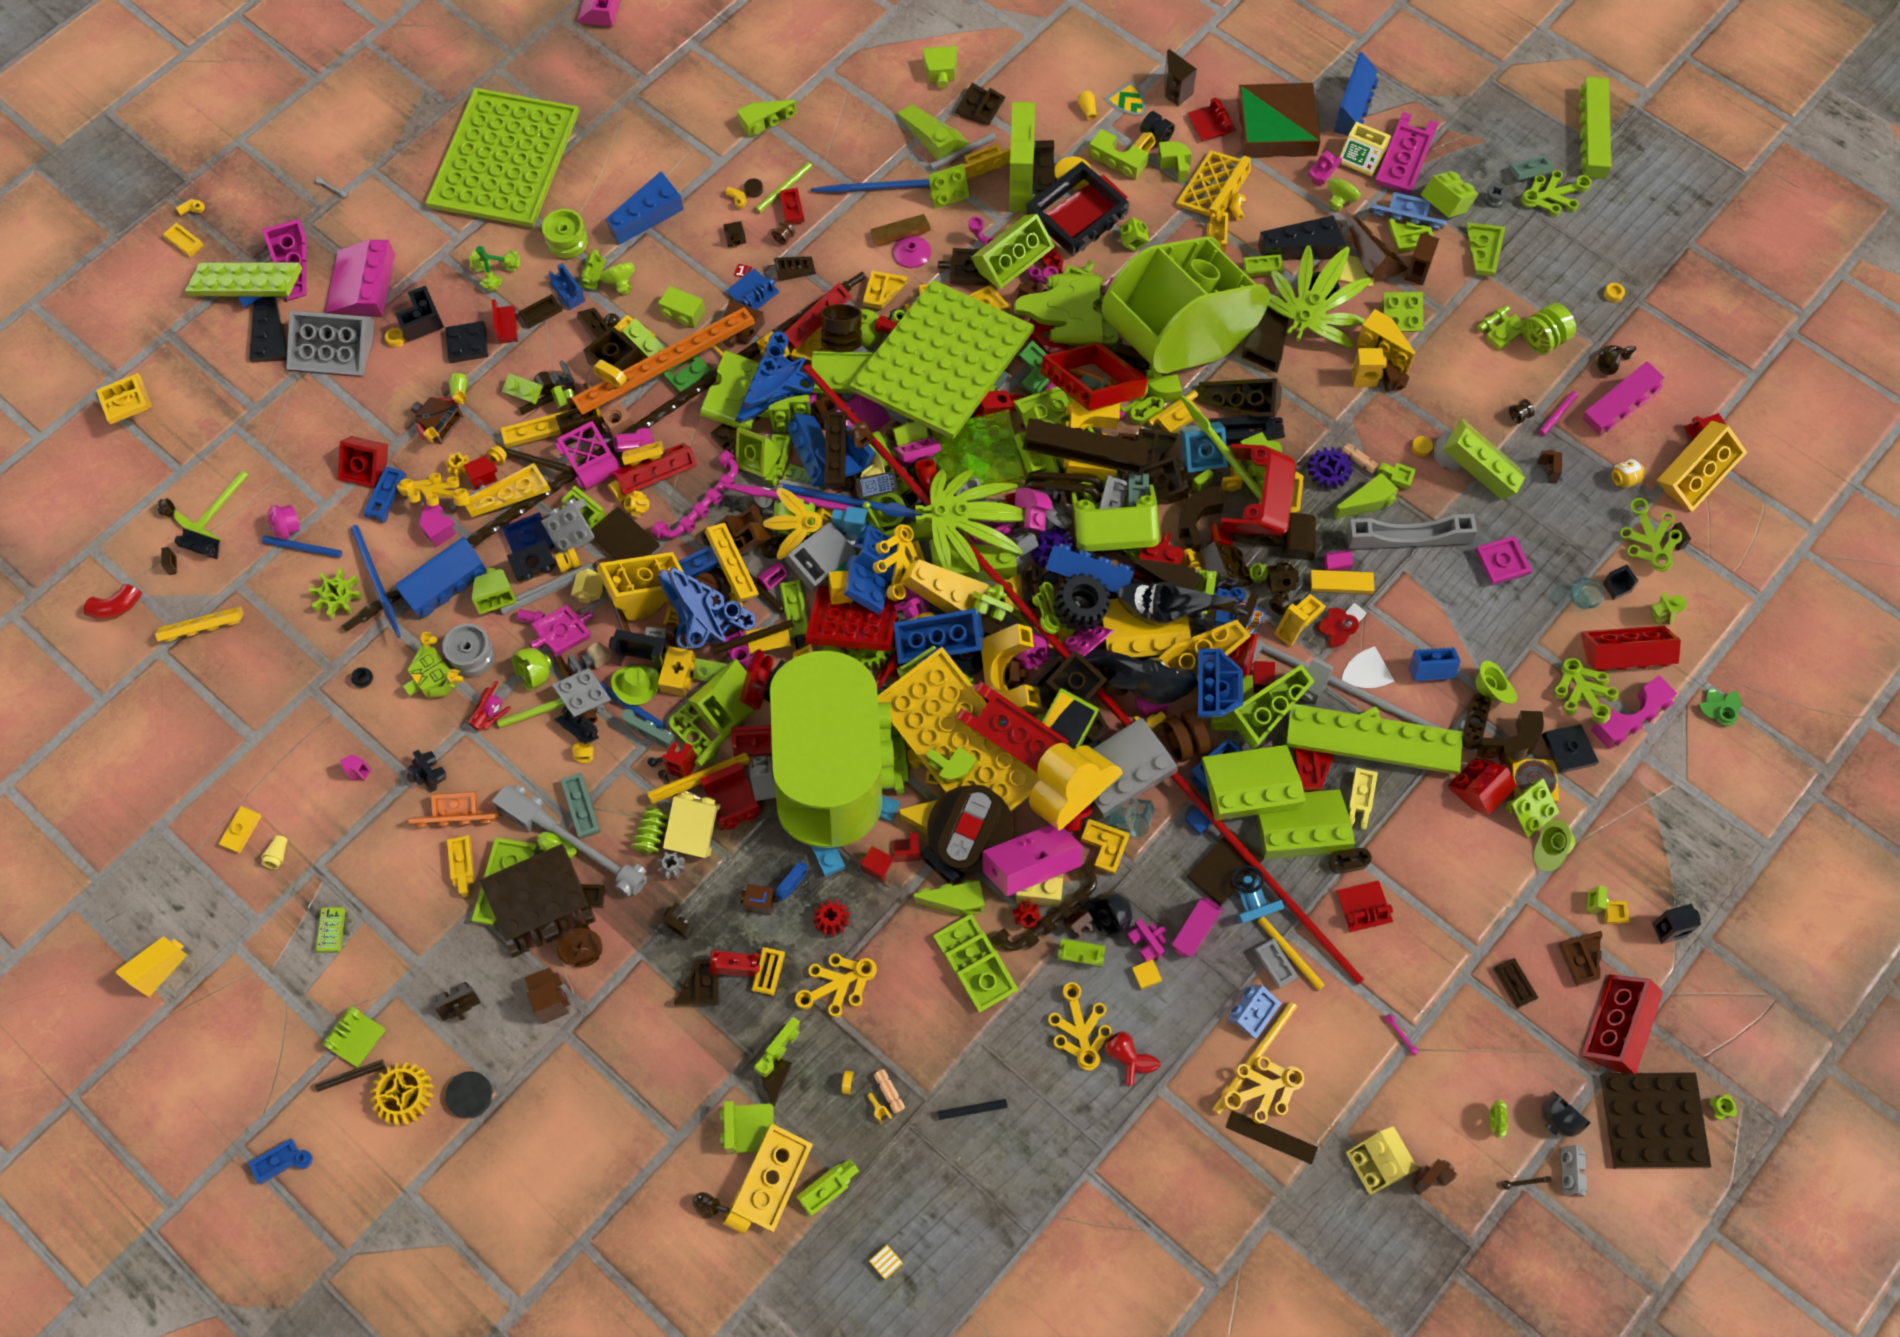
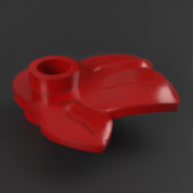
(1335, 627)

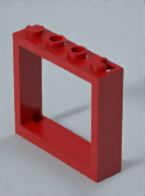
(1131, 386)

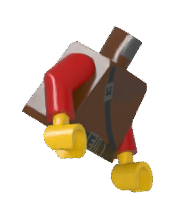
(438, 416)

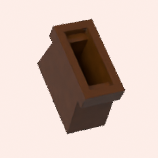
(1422, 259)

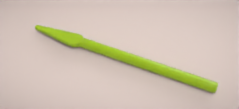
(1204, 424)

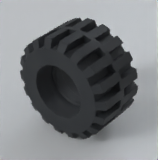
(1074, 615)

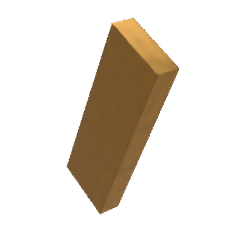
(900, 229)

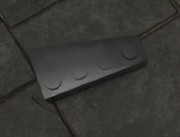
(1291, 240)

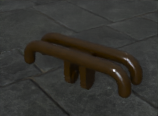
(1064, 483)

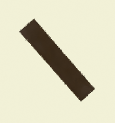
(1272, 1137)

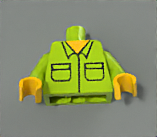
(430, 671)

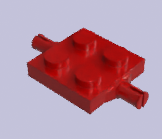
(1162, 552)

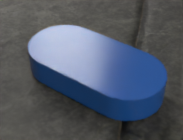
(791, 881)

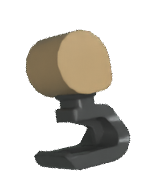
(596, 655)

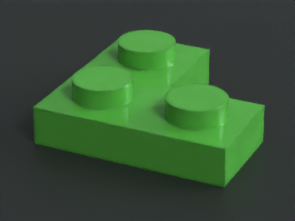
(1033, 356)

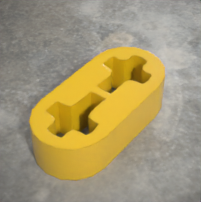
(609, 373)

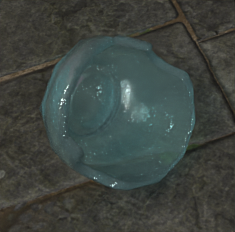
(1586, 593)

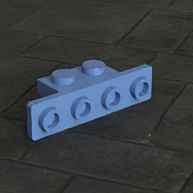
(1409, 209)

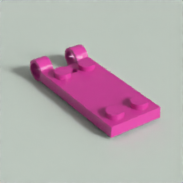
(1405, 155)

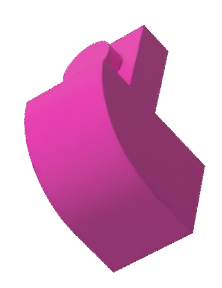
(1035, 506)

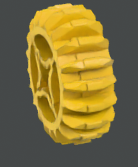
(397, 1076)

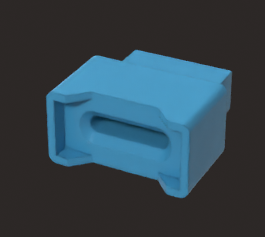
(850, 521)

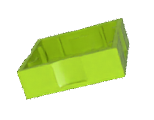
(1021, 155)

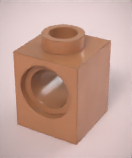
(615, 414)

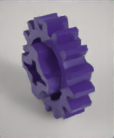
(1328, 470)
(1042, 552)

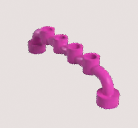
(976, 226)
(700, 509)

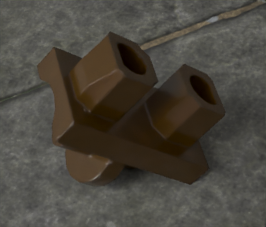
(456, 1004)

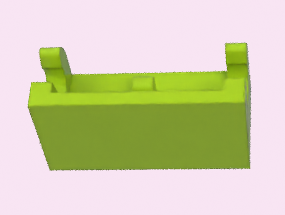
(591, 512)

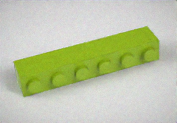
(1595, 127)

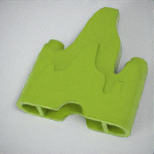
(1066, 305)
(726, 398)

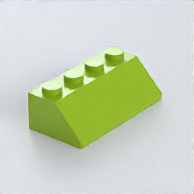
(1013, 251)
(1484, 460)

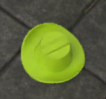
(635, 683)

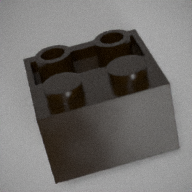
(1227, 563)

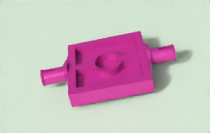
(561, 630)

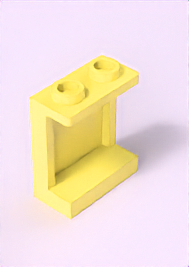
(691, 825)

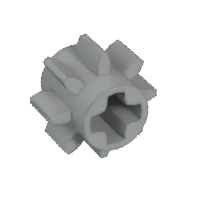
(674, 870)

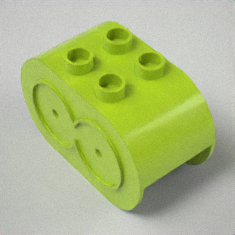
(1184, 304)
(829, 748)

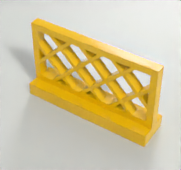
(1227, 189)

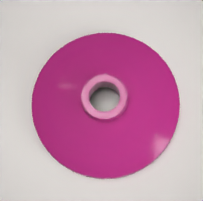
(911, 257)

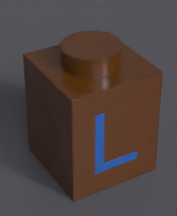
(758, 899)

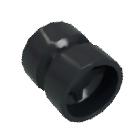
(1161, 128)

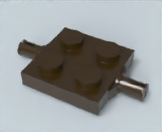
(963, 268)

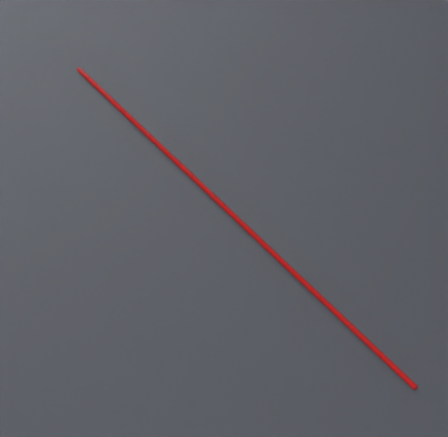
(1185, 787)

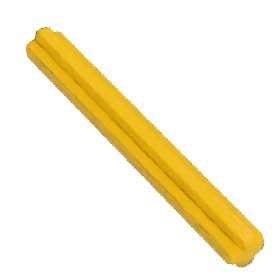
(693, 780)

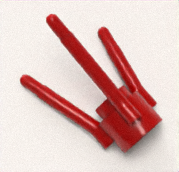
(890, 669)
(478, 718)

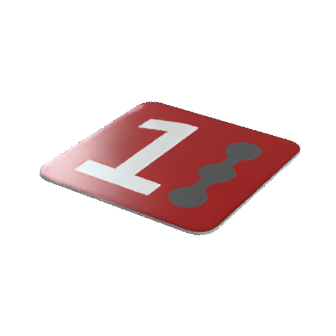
(742, 270)

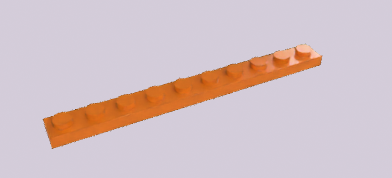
(665, 359)

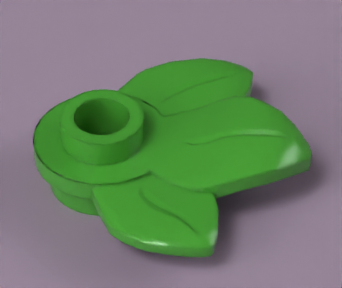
(1717, 705)

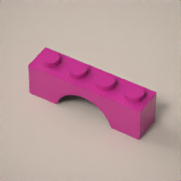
(1652, 698)

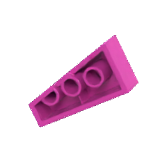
(1624, 399)

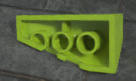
(933, 133)

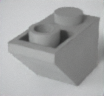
(762, 778)

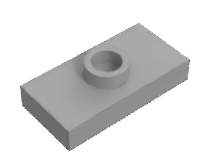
(1276, 963)

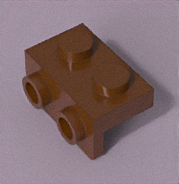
(1439, 1170)

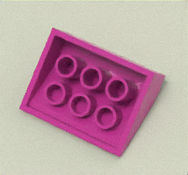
(361, 279)

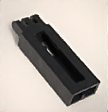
(1238, 428)

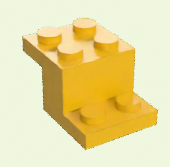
(124, 398)

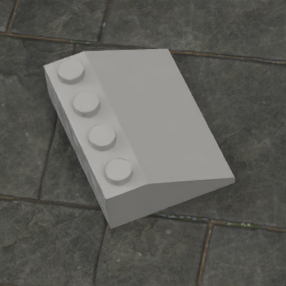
(329, 342)
(1141, 761)

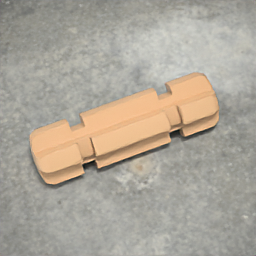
(1360, 458)
(889, 1091)

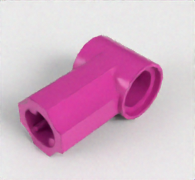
(632, 440)

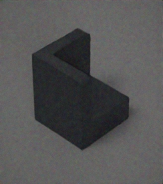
(1620, 582)

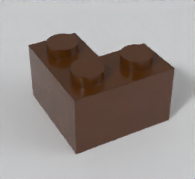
(546, 996)

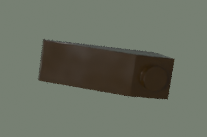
(1173, 573)

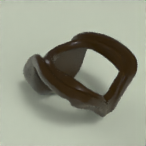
(1609, 361)

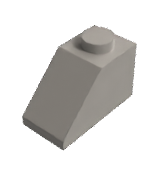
(1320, 672)

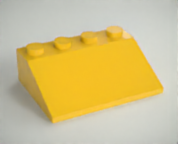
(1139, 638)

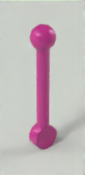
(1390, 1019)

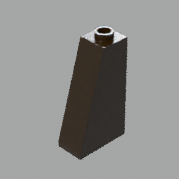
(1267, 340)

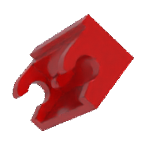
(752, 740)
(680, 763)
(733, 963)

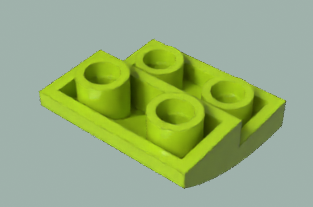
(784, 410)

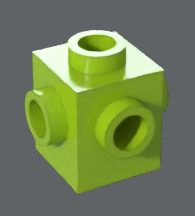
(1134, 234)

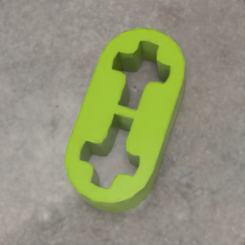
(1146, 409)

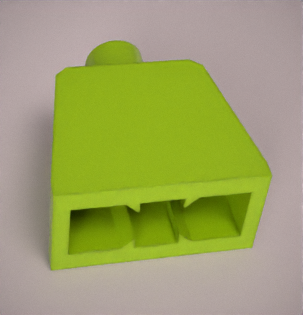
(940, 64)
(492, 591)

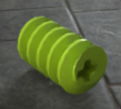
(649, 831)

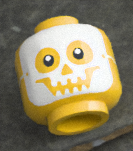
(1628, 473)

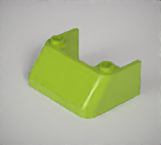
(1116, 526)

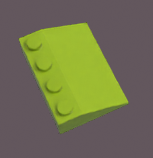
(1253, 782)
(1314, 829)

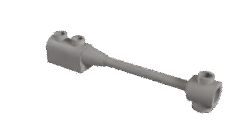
(530, 813)

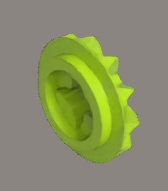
(1499, 1118)

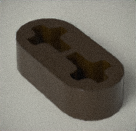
(1350, 855)

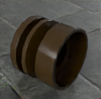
(841, 328)

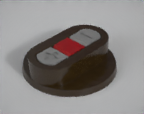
(967, 824)

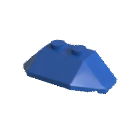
(1218, 683)

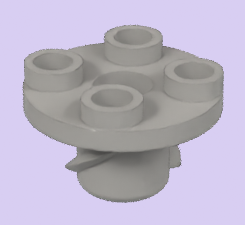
(1056, 517)

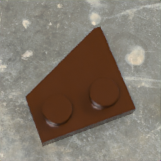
(1583, 957)

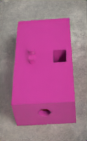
(1031, 859)

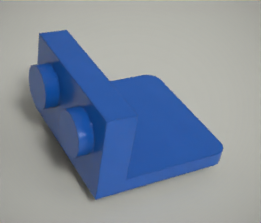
(856, 458)

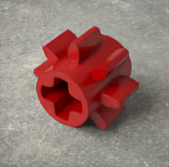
(1026, 914)

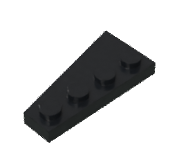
(267, 332)

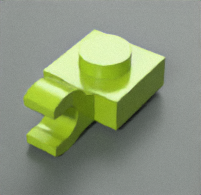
(1400, 474)

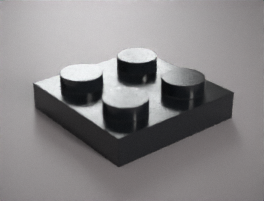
(466, 342)

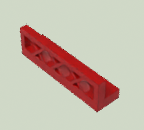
(810, 321)
(651, 471)

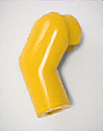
(1236, 202)

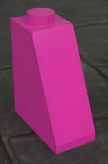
(1197, 927)

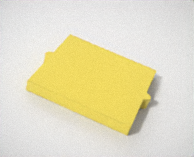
(1354, 271)

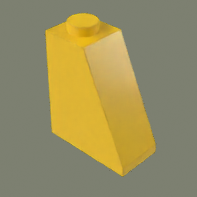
(152, 965)

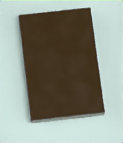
(623, 536)
(1216, 870)

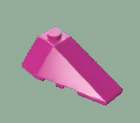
(288, 245)

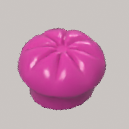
(282, 521)

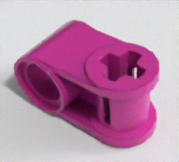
(740, 651)

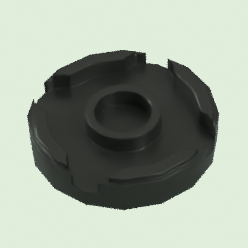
(469, 1094)

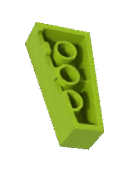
(1000, 560)
(1269, 706)

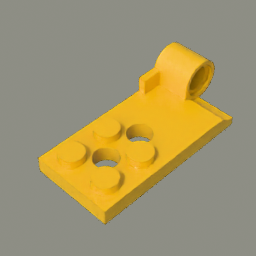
(759, 1200)

